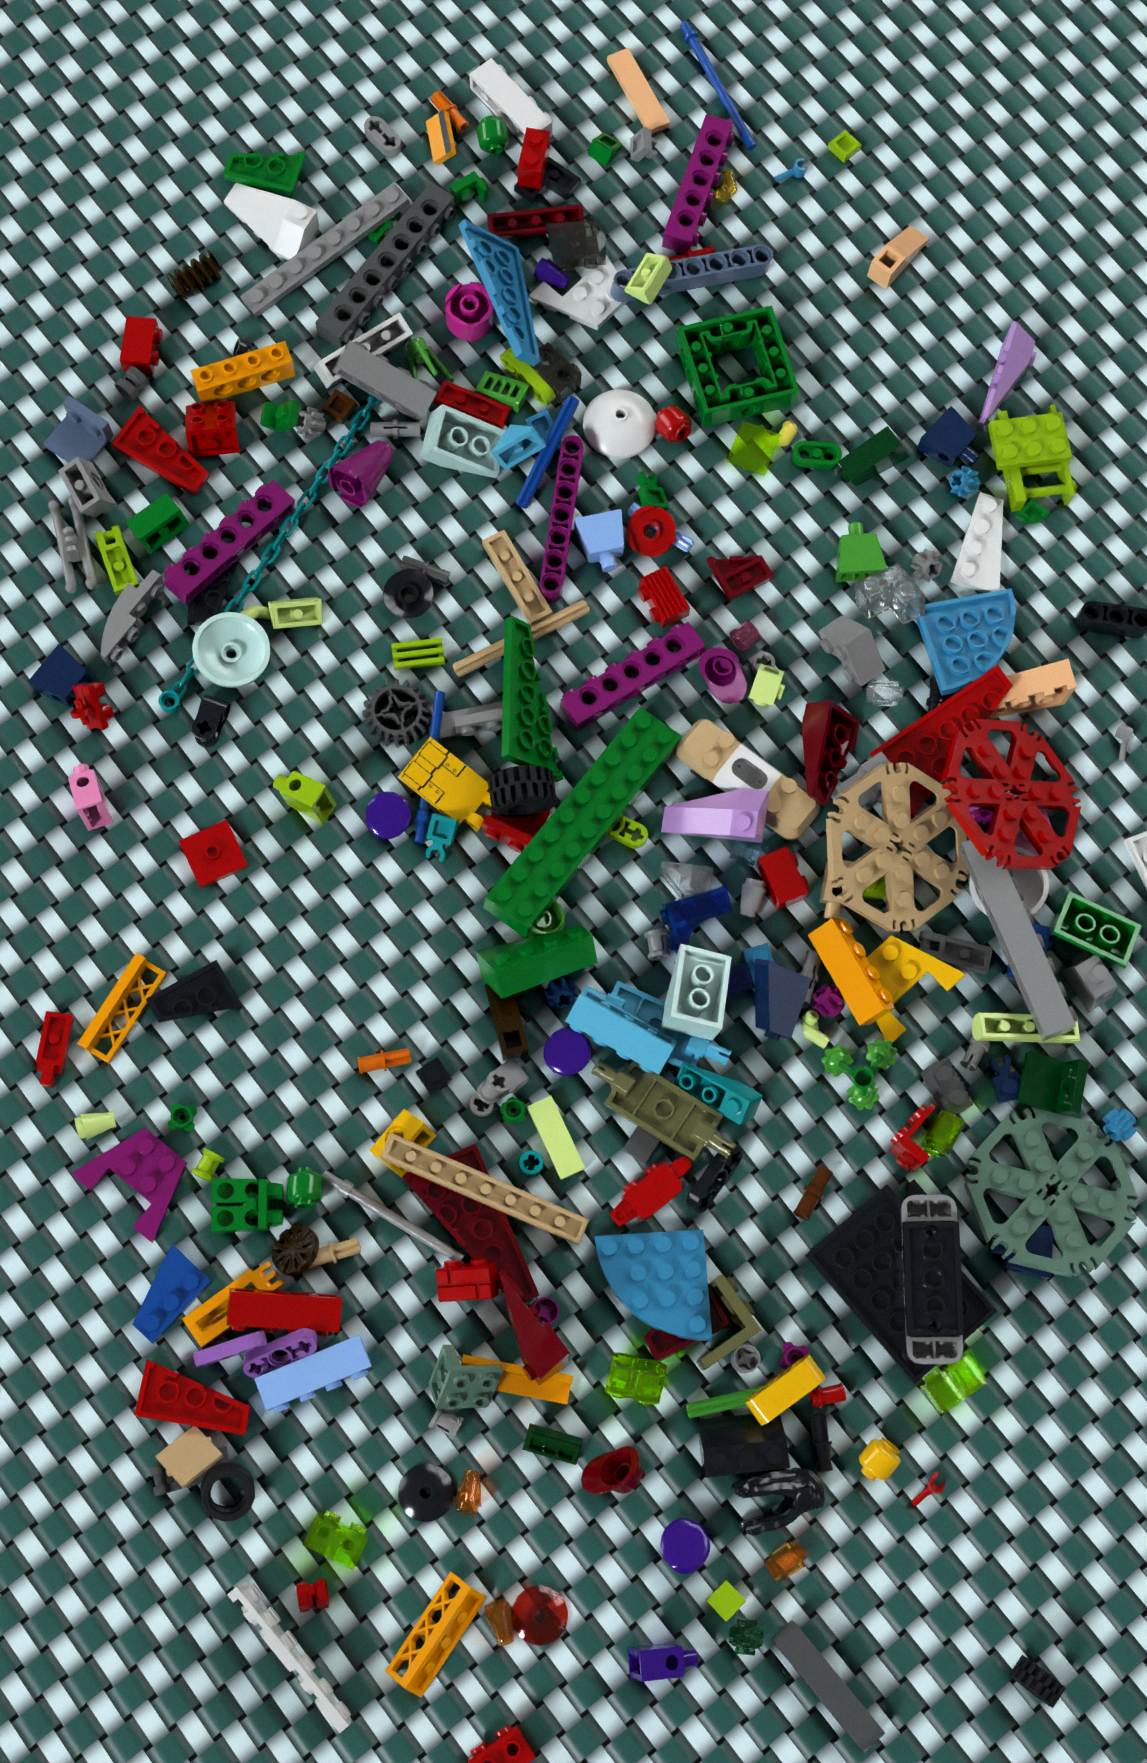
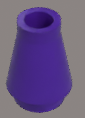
(551, 273)

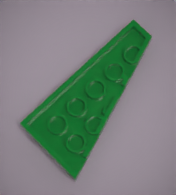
(525, 709)

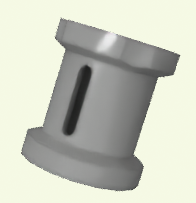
(657, 944)
(446, 1422)

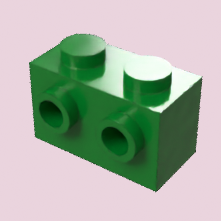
(159, 519)

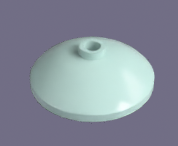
(235, 634)

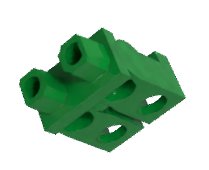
(253, 1207)

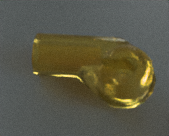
(729, 188)

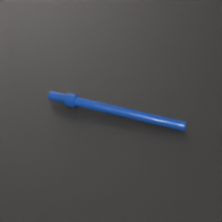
(423, 815)

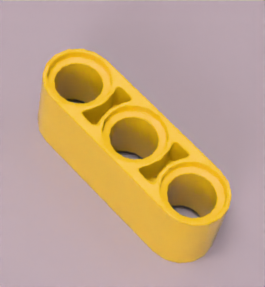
(785, 1389)

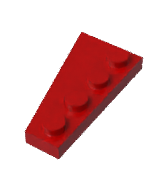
(156, 450)
(180, 1400)

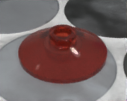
(533, 1600)

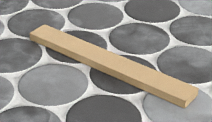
(484, 1188)

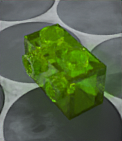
(336, 1539)

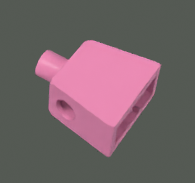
(89, 797)

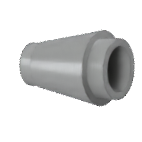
(751, 897)

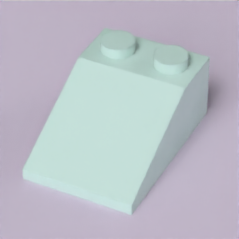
(461, 442)
(697, 993)

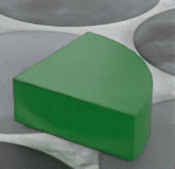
(1032, 512)

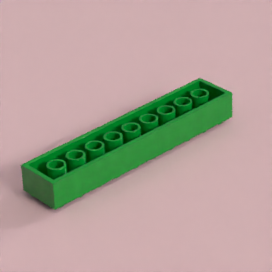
(581, 822)

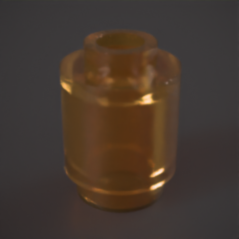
(786, 1561)

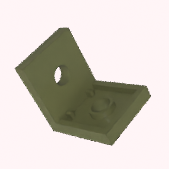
(741, 1314)

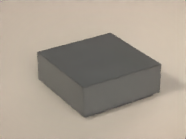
(641, 1145)

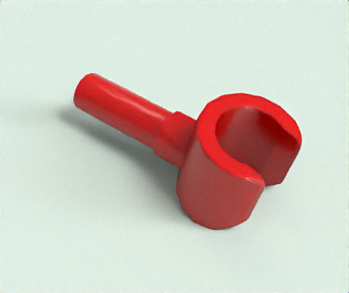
(931, 1488)

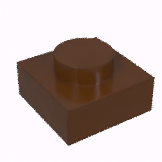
(339, 406)

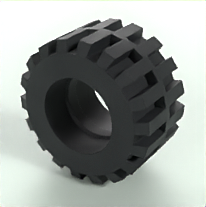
(522, 791)

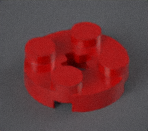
(664, 537)

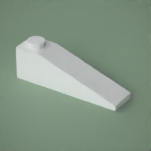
(277, 220)

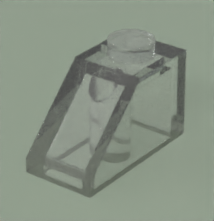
(686, 878)

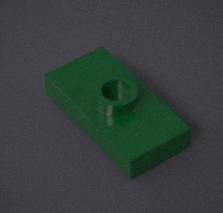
(553, 1444)

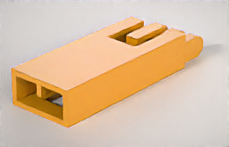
(209, 1319)

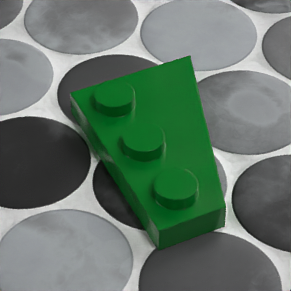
(270, 173)

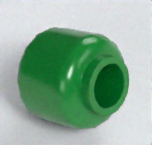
(492, 135)
(304, 1188)

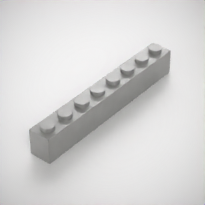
(1020, 944)

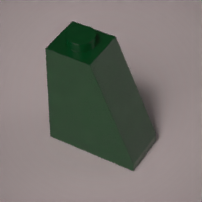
(872, 457)

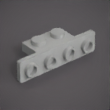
(470, 720)

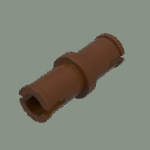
(813, 1193)

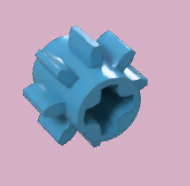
(964, 482)
(1119, 1124)

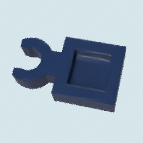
(1005, 1083)

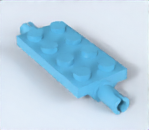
(650, 1010)

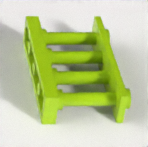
(1013, 477)

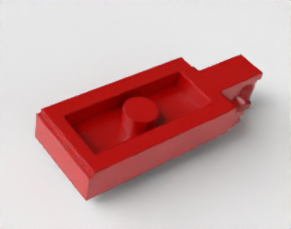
(53, 1046)

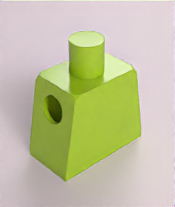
(306, 795)

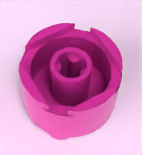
(469, 311)

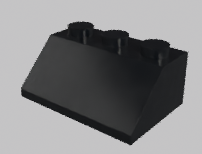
(741, 1445)

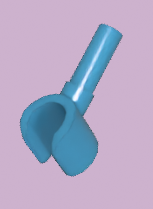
(796, 171)

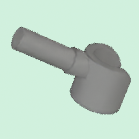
(1125, 733)

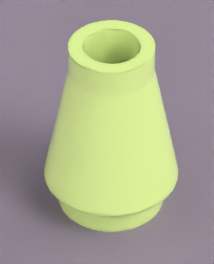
(93, 1124)

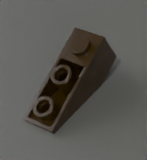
(507, 1025)

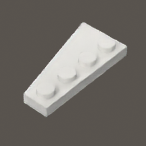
(980, 552)

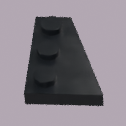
(211, 598)
(195, 995)

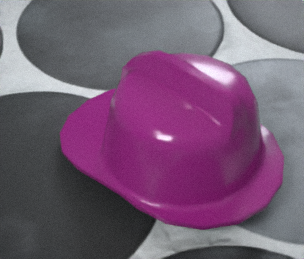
(723, 674)

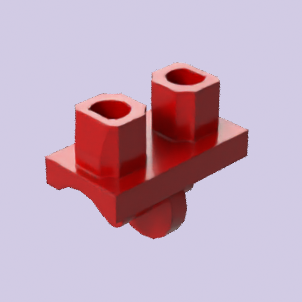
(89, 707)

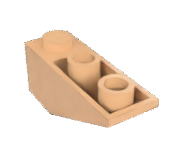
(896, 256)

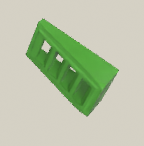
(513, 385)

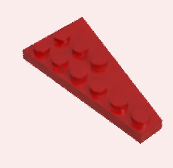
(929, 739)

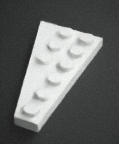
(284, 1647)

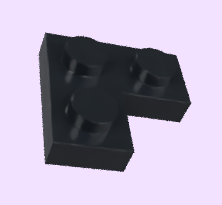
(556, 179)

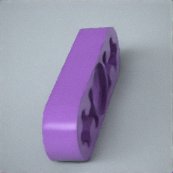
(296, 1344)
(230, 1349)

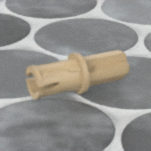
(336, 1251)

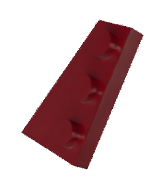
(664, 1345)

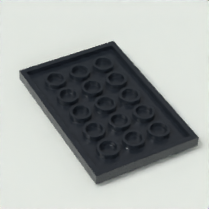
(866, 1271)

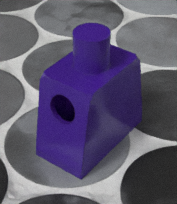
(649, 1661)

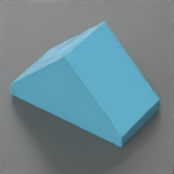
(516, 445)

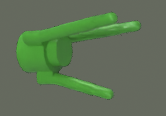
(420, 353)

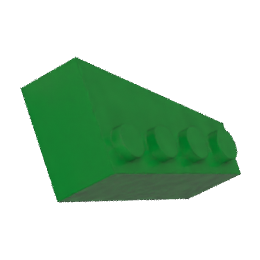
(536, 960)

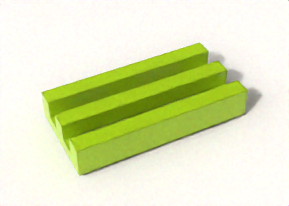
(427, 643)

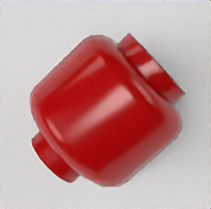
(673, 424)

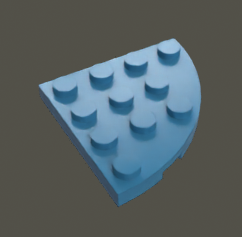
(967, 636)
(660, 1279)

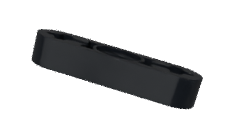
(713, 1180)

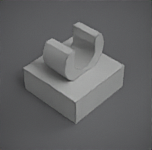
(642, 144)

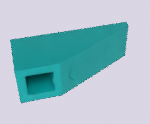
(719, 1092)

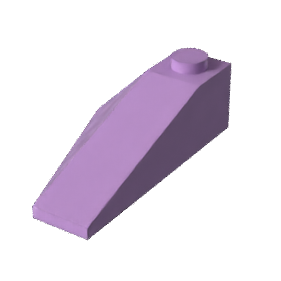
(1011, 364)
(726, 815)

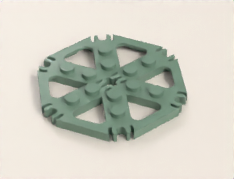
(1034, 1210)

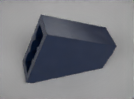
(778, 998)

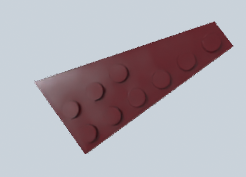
(474, 1225)

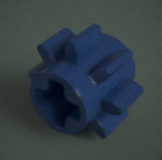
(561, 993)

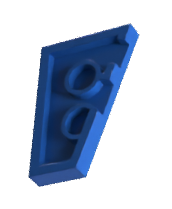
(170, 1294)

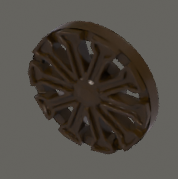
(295, 1250)

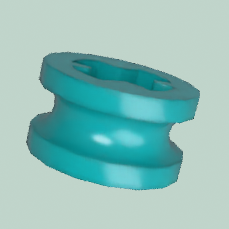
(537, 1169)

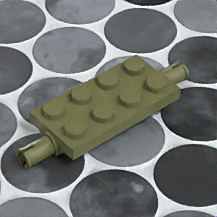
(663, 1110)

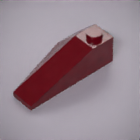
(827, 739)
(538, 1344)

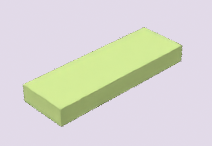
(556, 1137)

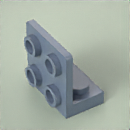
(79, 433)

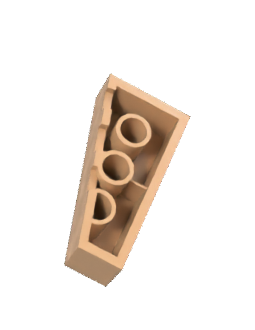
(1037, 689)

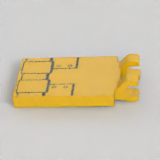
(447, 784)

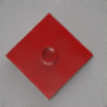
(213, 854)

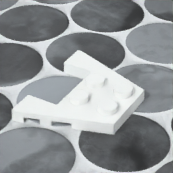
(587, 300)

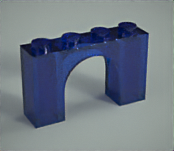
(687, 912)

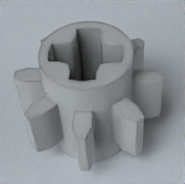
(310, 423)
(926, 565)

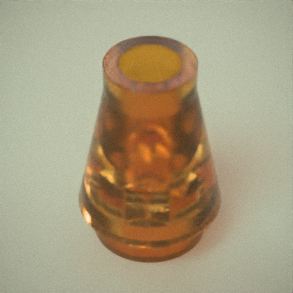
(469, 1493)
(500, 1621)

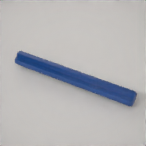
(546, 454)

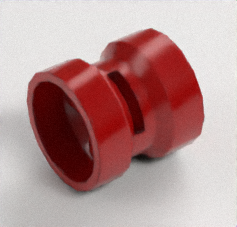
(306, 1596)

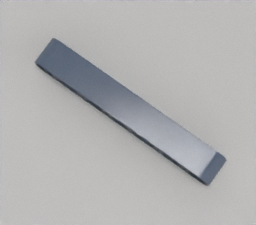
(703, 271)

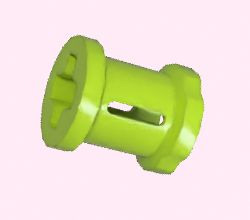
(207, 1165)

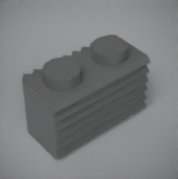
(946, 1087)

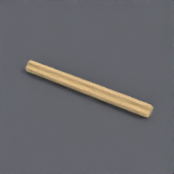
(538, 630)

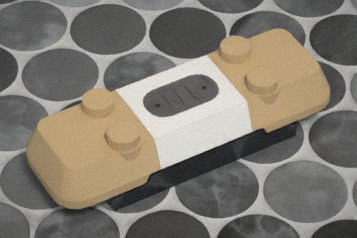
(730, 766)

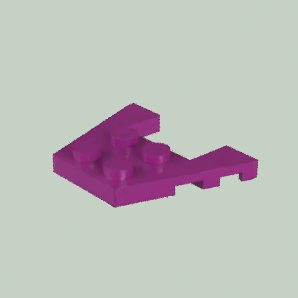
(147, 1167)

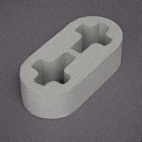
(379, 139)

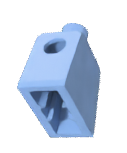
(601, 537)

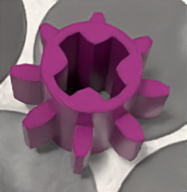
(828, 1001)

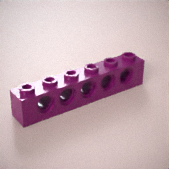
(712, 132)
(189, 586)
(583, 714)

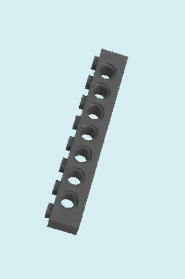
(431, 200)

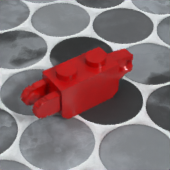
(652, 1192)

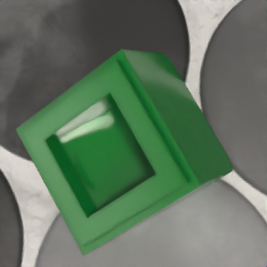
(604, 148)

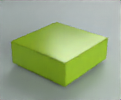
(844, 146)
(725, 1600)

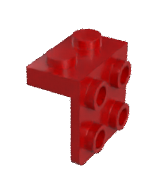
(514, 831)
(908, 1153)

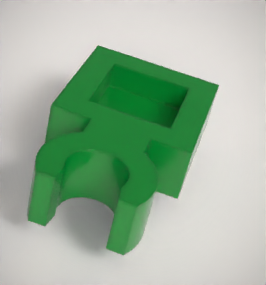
(649, 493)

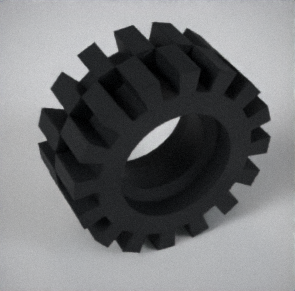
(1037, 1681)

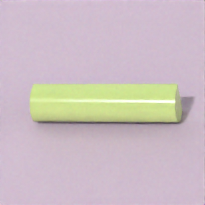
(1014, 1029)

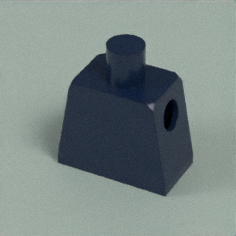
(950, 440)
(58, 675)
(1039, 1244)

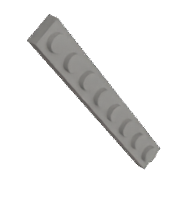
(325, 249)

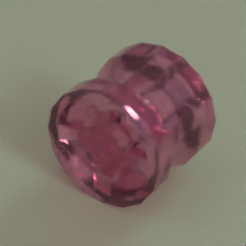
(745, 636)

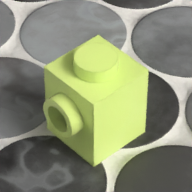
(767, 686)

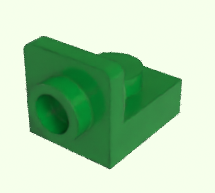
(468, 186)
(280, 417)

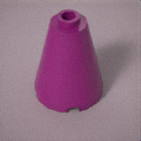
(361, 473)

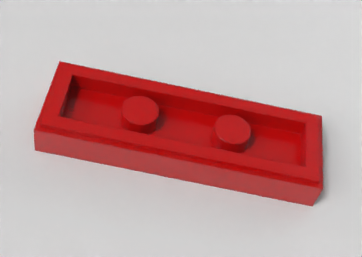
(473, 404)

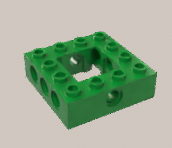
(730, 333)

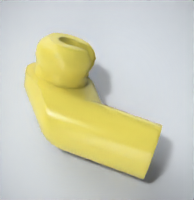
(787, 433)

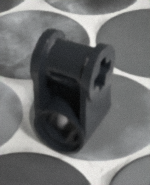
(210, 716)

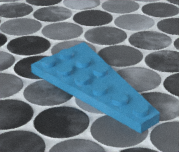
(505, 283)

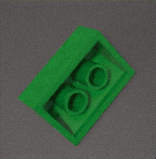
(1095, 929)

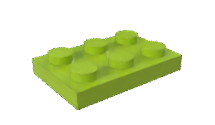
(1029, 441)

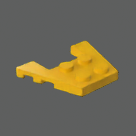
(899, 970)

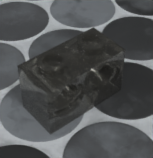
(558, 369)

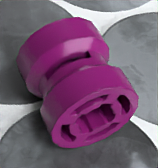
(547, 1309)

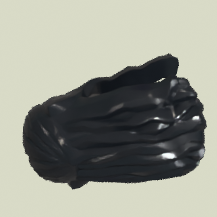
(801, 1492)

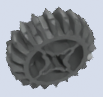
(406, 710)

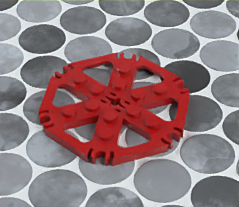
(1008, 810)

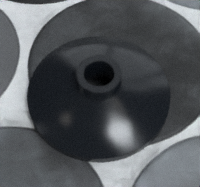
(406, 583)
(441, 1492)

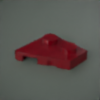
(740, 574)

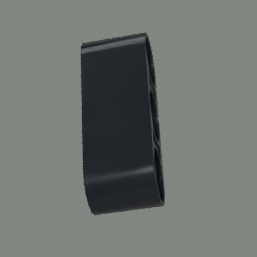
(1103, 624)

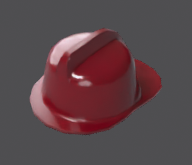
(613, 1472)

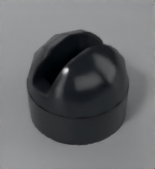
(241, 347)

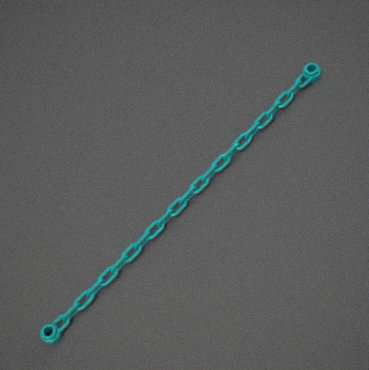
(170, 694)

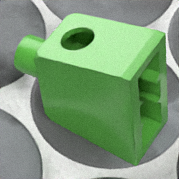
(858, 555)

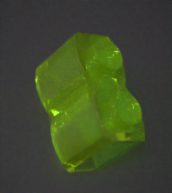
(942, 1134)
(636, 1378)
(953, 1383)

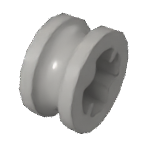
(762, 656)
(474, 1108)

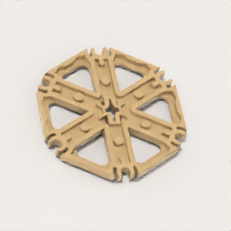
(883, 858)

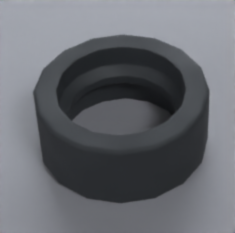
(235, 1511)

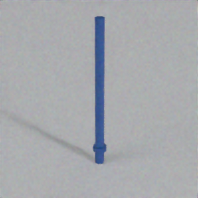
(692, 38)

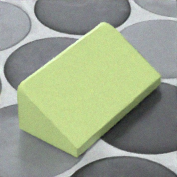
(649, 277)
(296, 612)

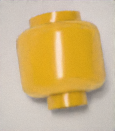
(879, 1459)

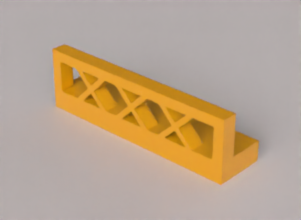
(113, 1004)
(516, 1382)
(439, 1637)

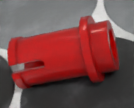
(827, 1395)

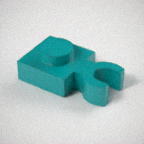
(442, 832)

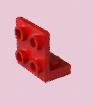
(211, 428)

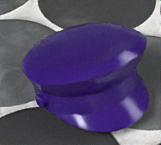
(388, 815)
(567, 1052)
(685, 1545)

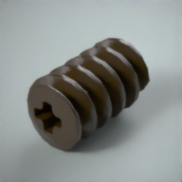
(194, 275)

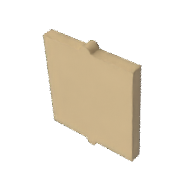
(189, 1456)

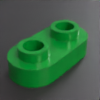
(816, 454)

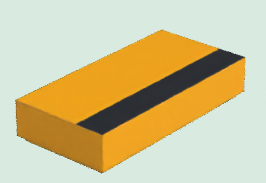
(441, 137)

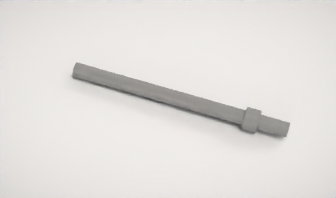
(346, 1189)

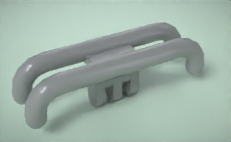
(73, 547)

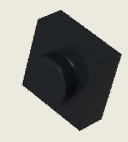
(433, 1075)

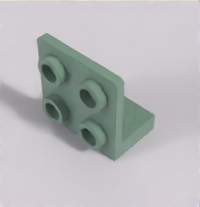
(462, 1386)

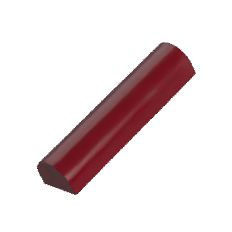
(532, 221)

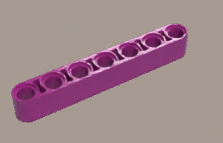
(561, 507)

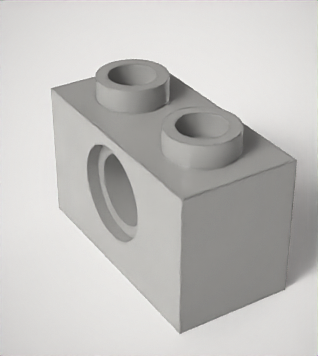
(86, 487)

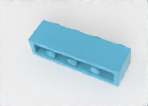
(620, 1031)

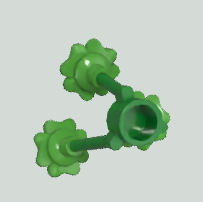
(863, 1091)

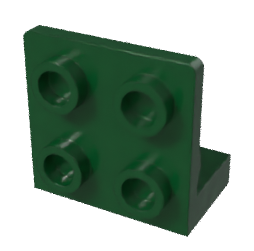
(1052, 1083)

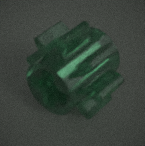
(746, 1636)

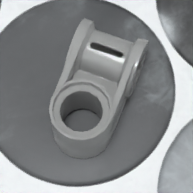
(502, 1081)

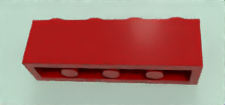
(283, 1310)

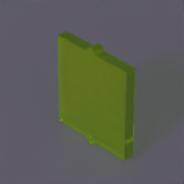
(753, 448)

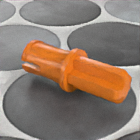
(456, 119)
(384, 1060)

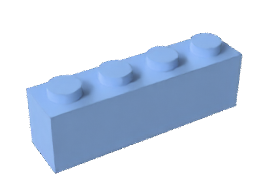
(313, 1373)

